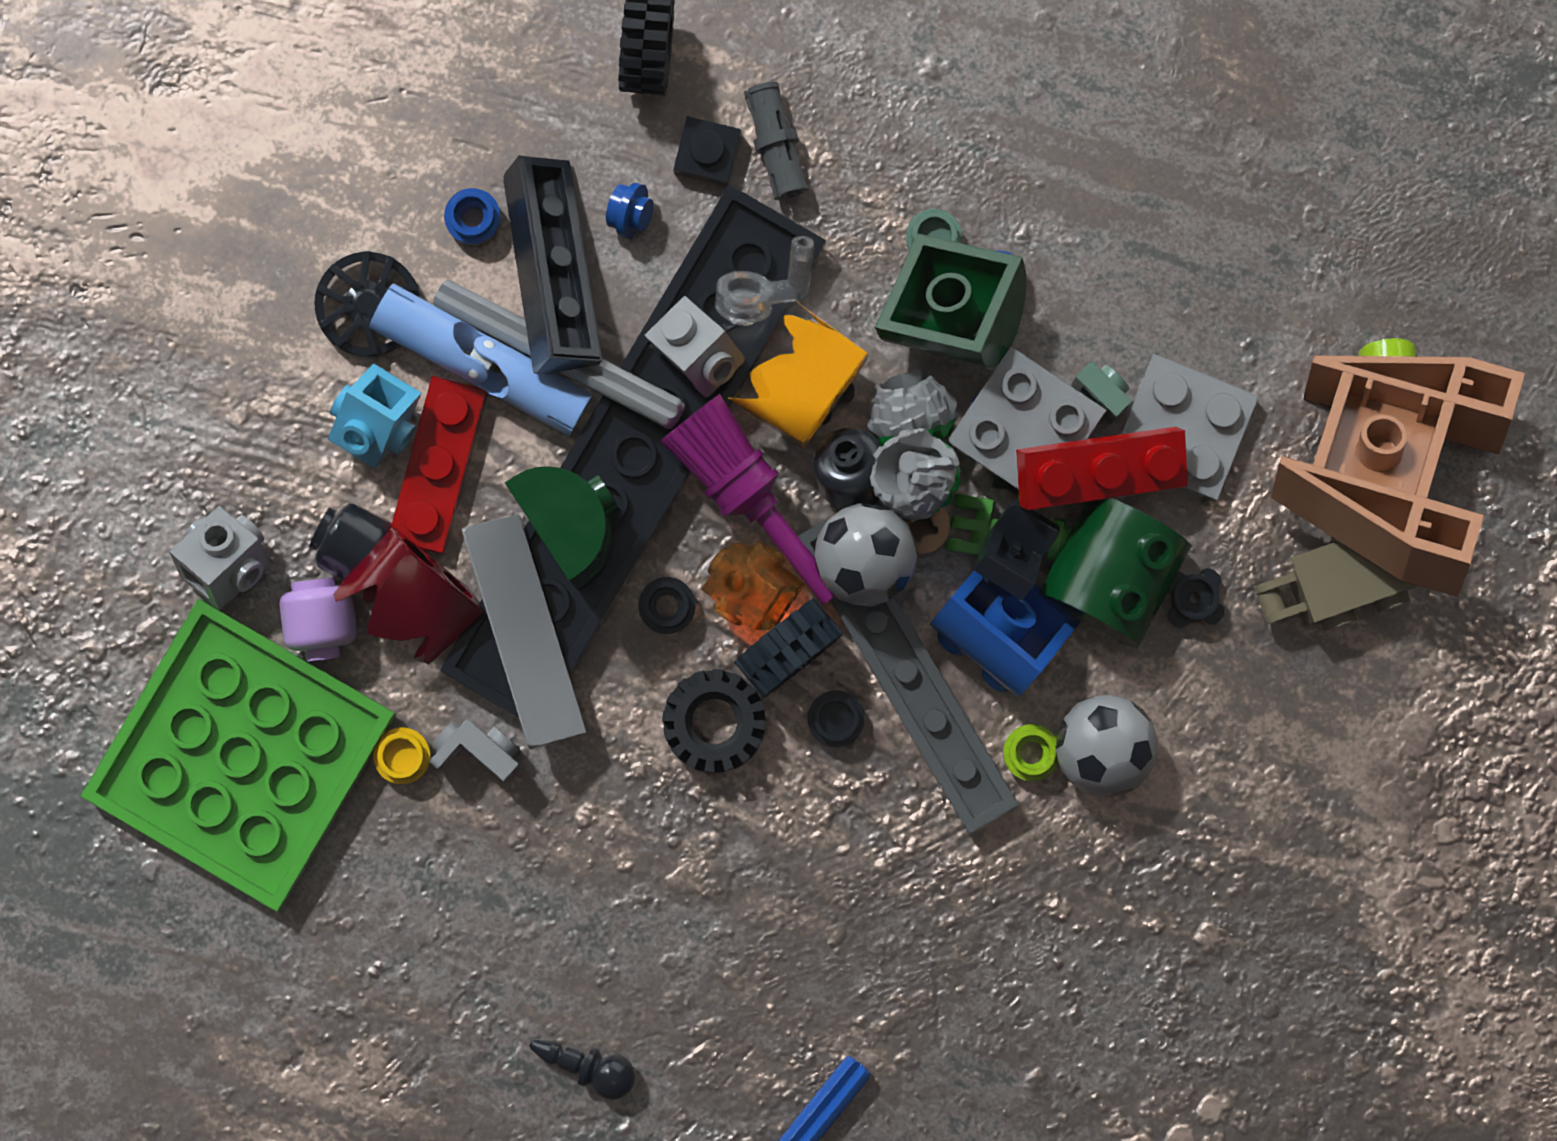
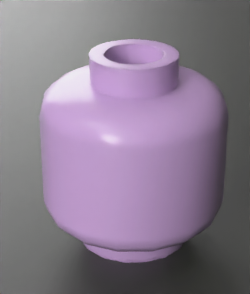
(315, 620)

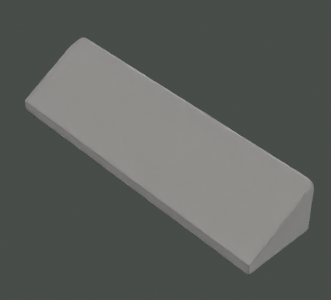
(524, 631)

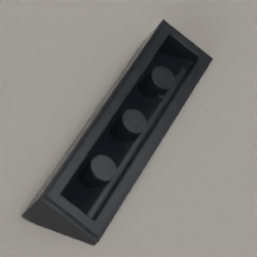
(551, 265)

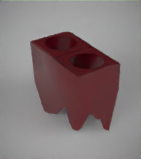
(411, 596)

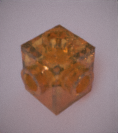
(751, 585)

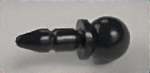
(609, 1074)

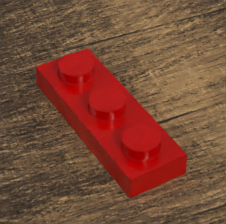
(439, 463)
(1102, 468)

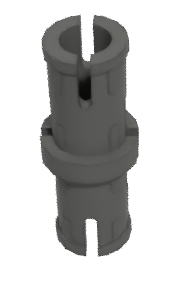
(776, 140)

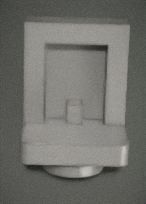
(696, 346)
(492, 749)

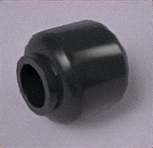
(845, 466)
(346, 538)

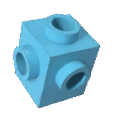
(364, 422)

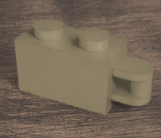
(1330, 586)

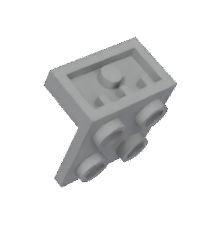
(1019, 410)

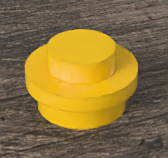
(402, 756)

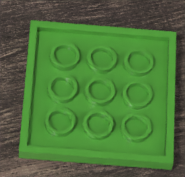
(238, 755)

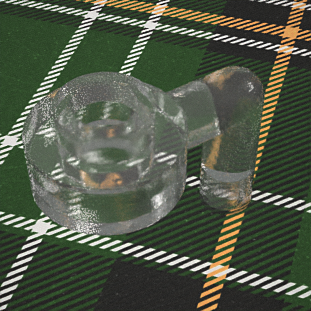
(749, 297)

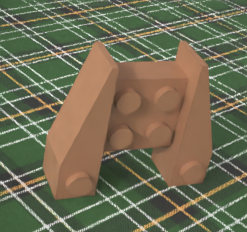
(1383, 455)

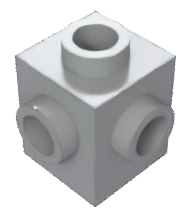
(220, 556)

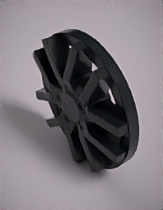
(359, 301)

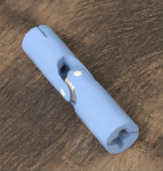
(443, 339)

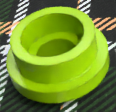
(1012, 752)

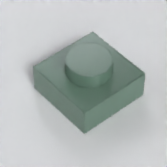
(1104, 388)

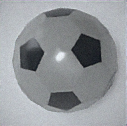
(865, 554)
(1106, 746)

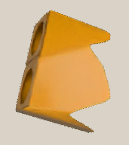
(804, 386)

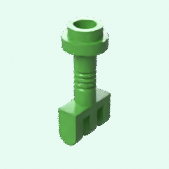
(982, 524)

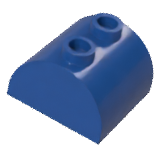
(1002, 633)

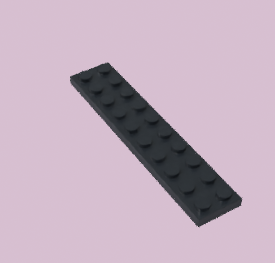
(627, 446)

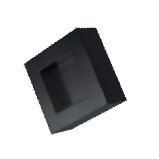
(707, 151)

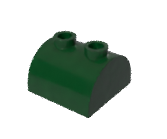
(955, 301)
(568, 518)
(1116, 569)

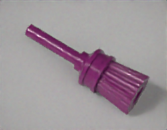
(739, 481)

